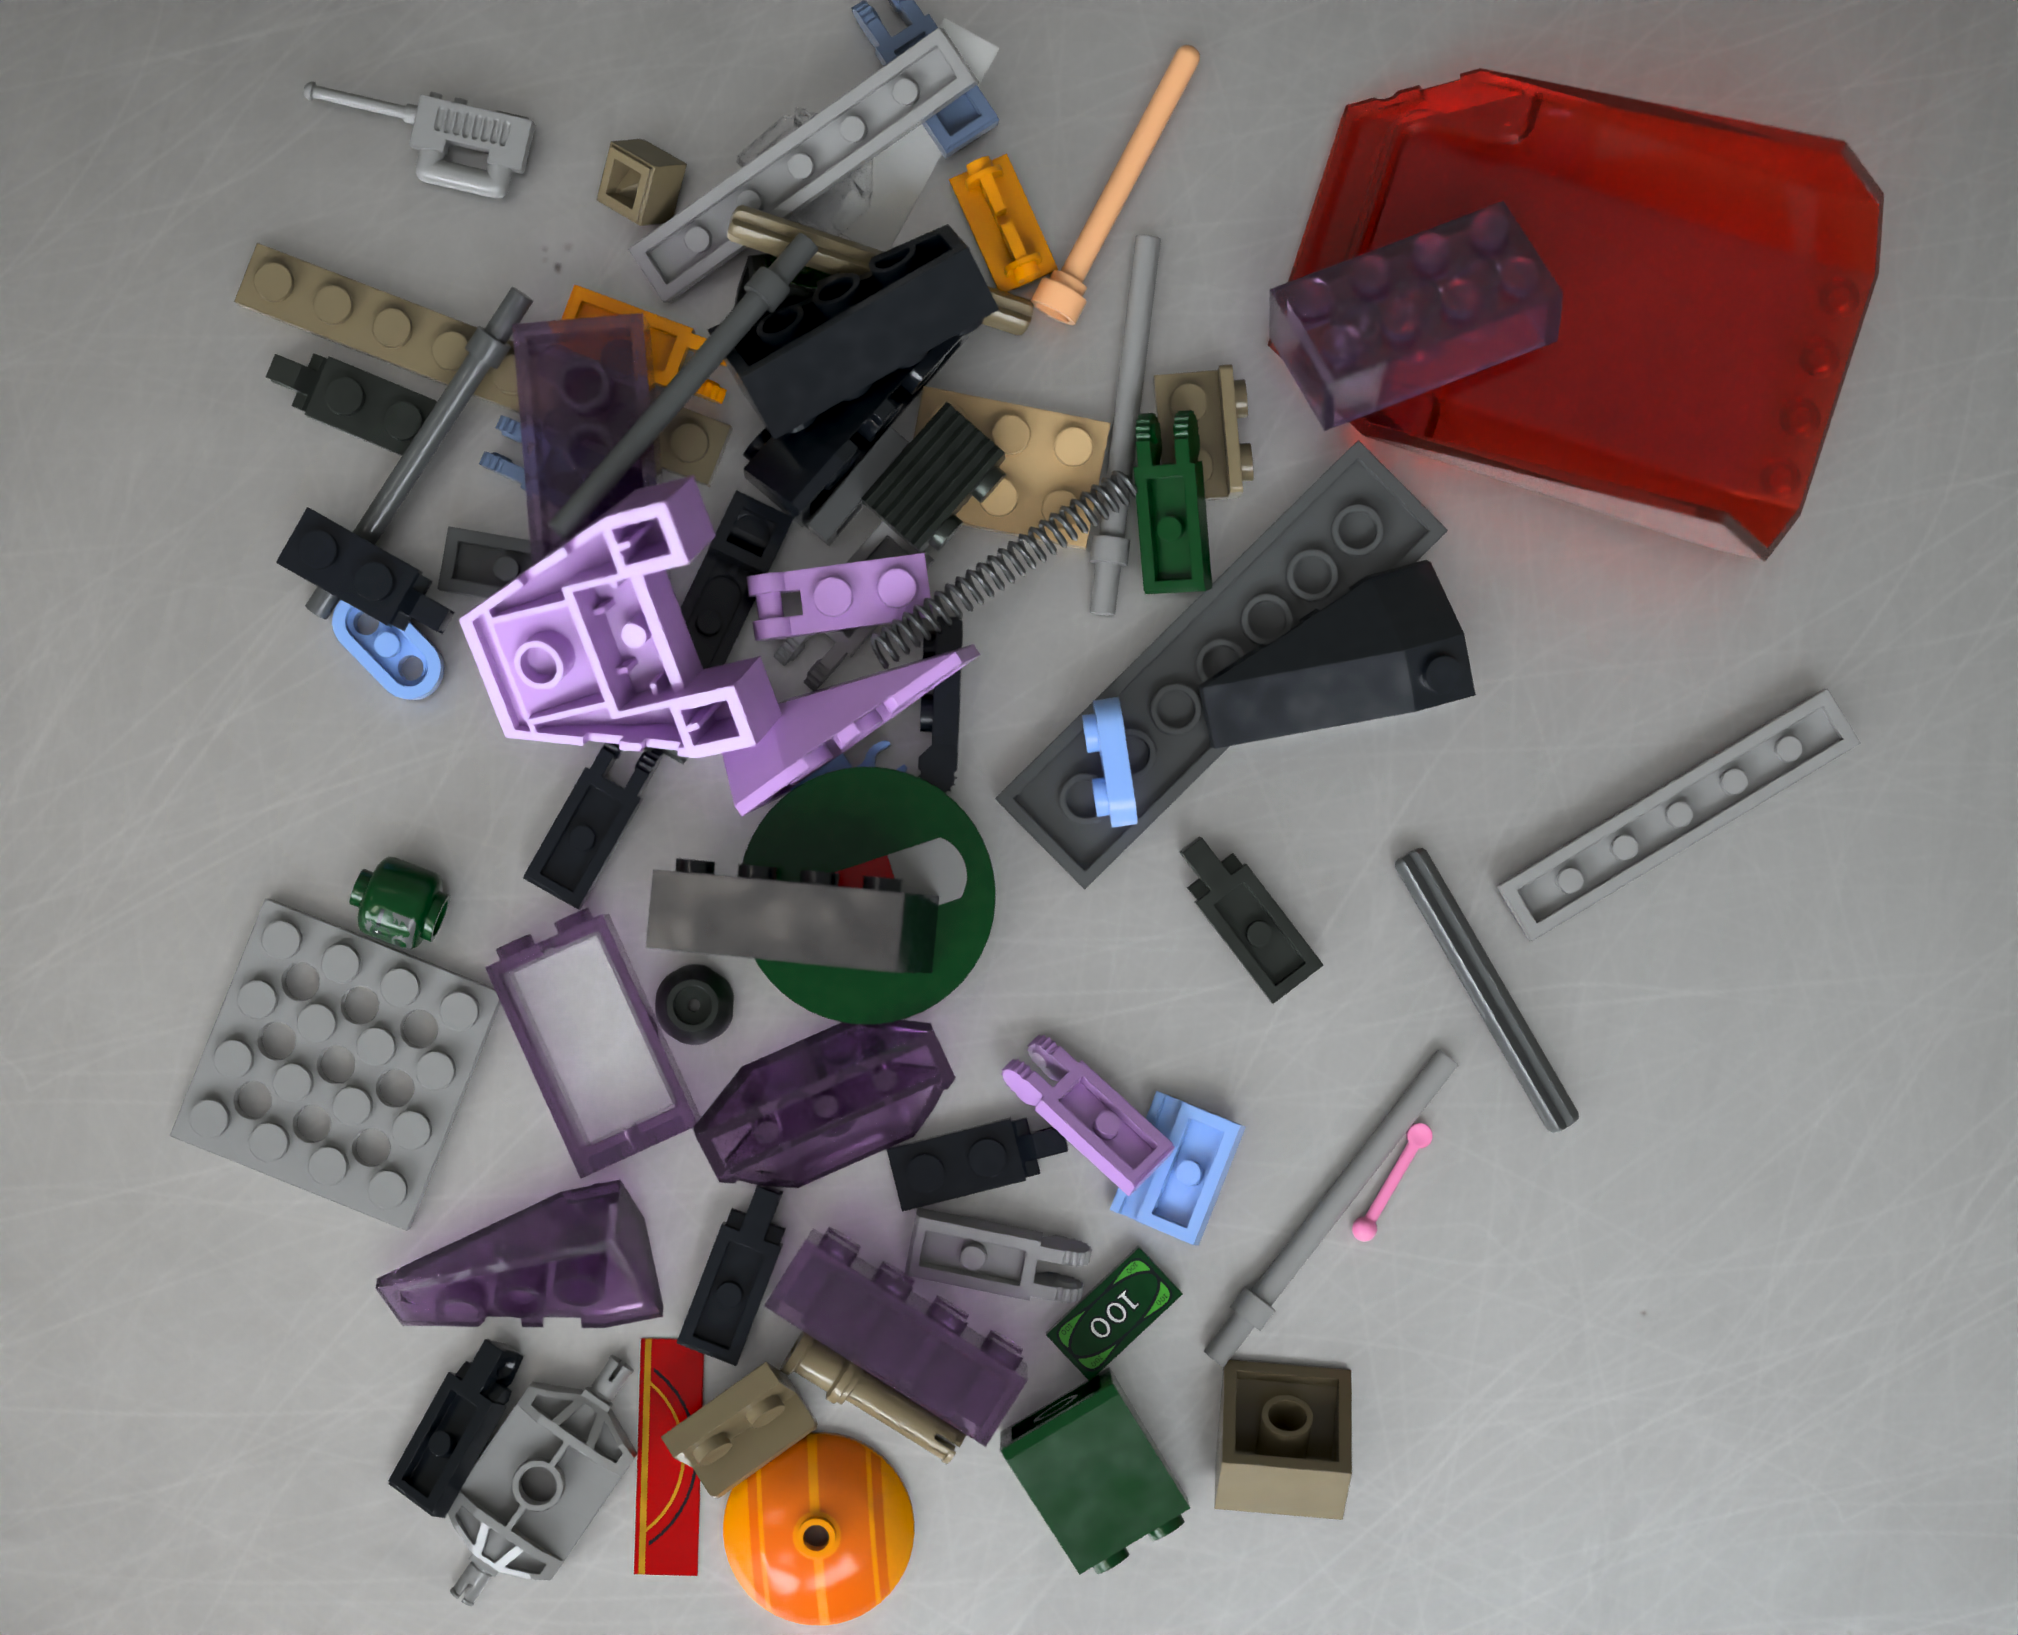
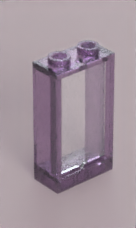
(592, 1041)

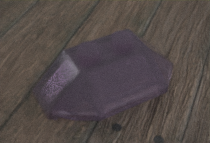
(824, 1103)

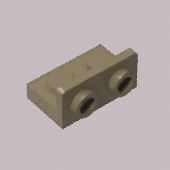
(1217, 405)
(741, 1429)

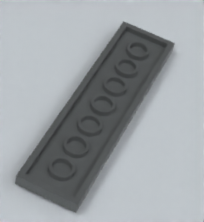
(1333, 536)

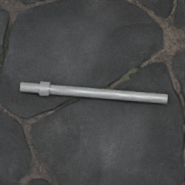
(1110, 547)
(1254, 1306)

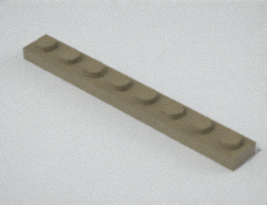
(429, 344)

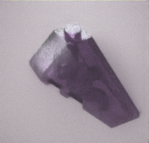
(560, 1258)

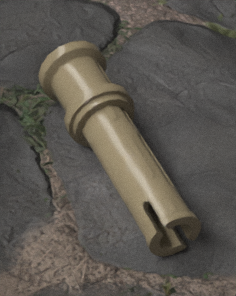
(850, 1382)

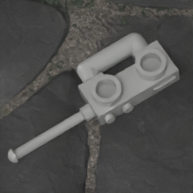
(444, 123)

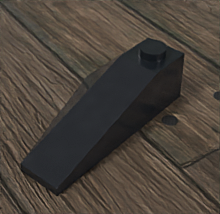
(809, 465)
(1362, 658)

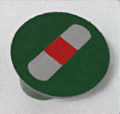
(886, 828)

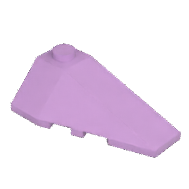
(829, 723)

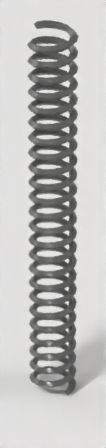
(988, 567)

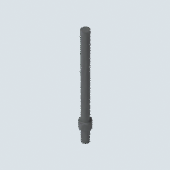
(763, 292)
(486, 350)

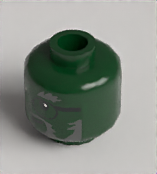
(400, 903)

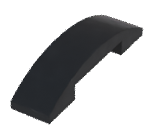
(719, 594)

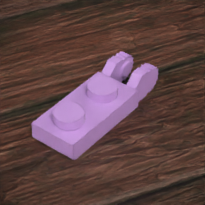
(1089, 1114)

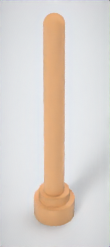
(1063, 292)

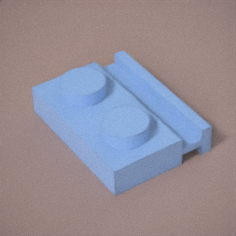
(1188, 1183)

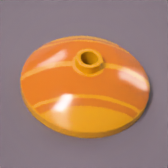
(828, 1484)

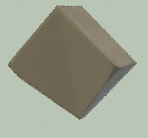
(641, 181)

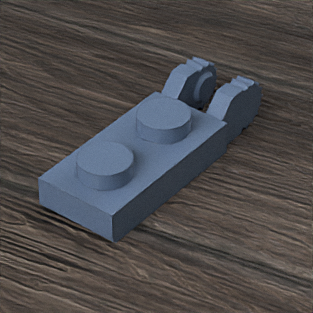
(959, 121)

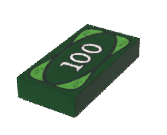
(1114, 1313)

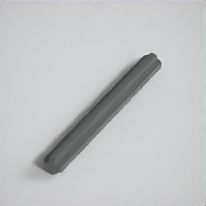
(1487, 990)

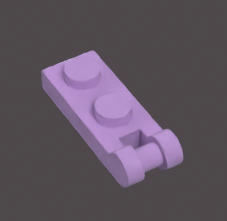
(840, 596)

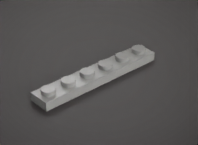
(807, 161)
(1678, 814)

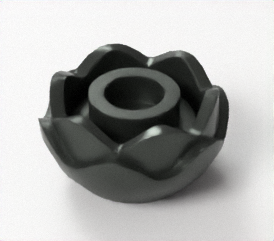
(715, 1001)

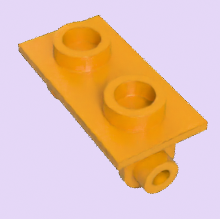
(1003, 223)

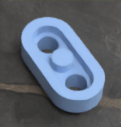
(387, 650)
(1106, 734)

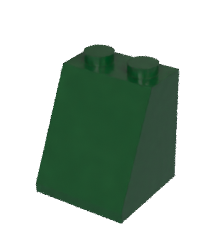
(1094, 1473)

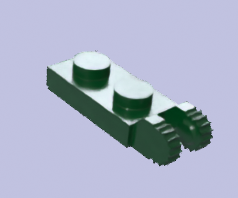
(1171, 508)

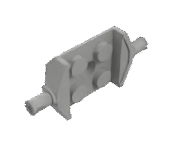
(578, 1443)

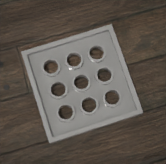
(236, 1056)

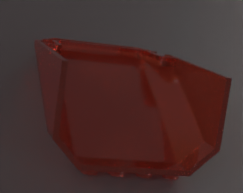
(1700, 279)

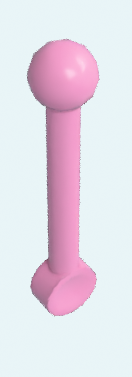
(1418, 1137)

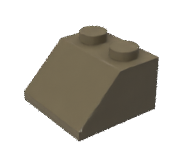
(1284, 1440)

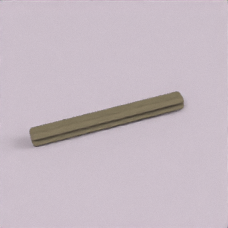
(837, 254)

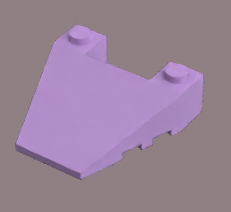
(600, 647)

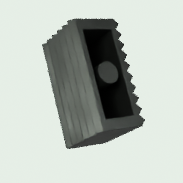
(936, 479)

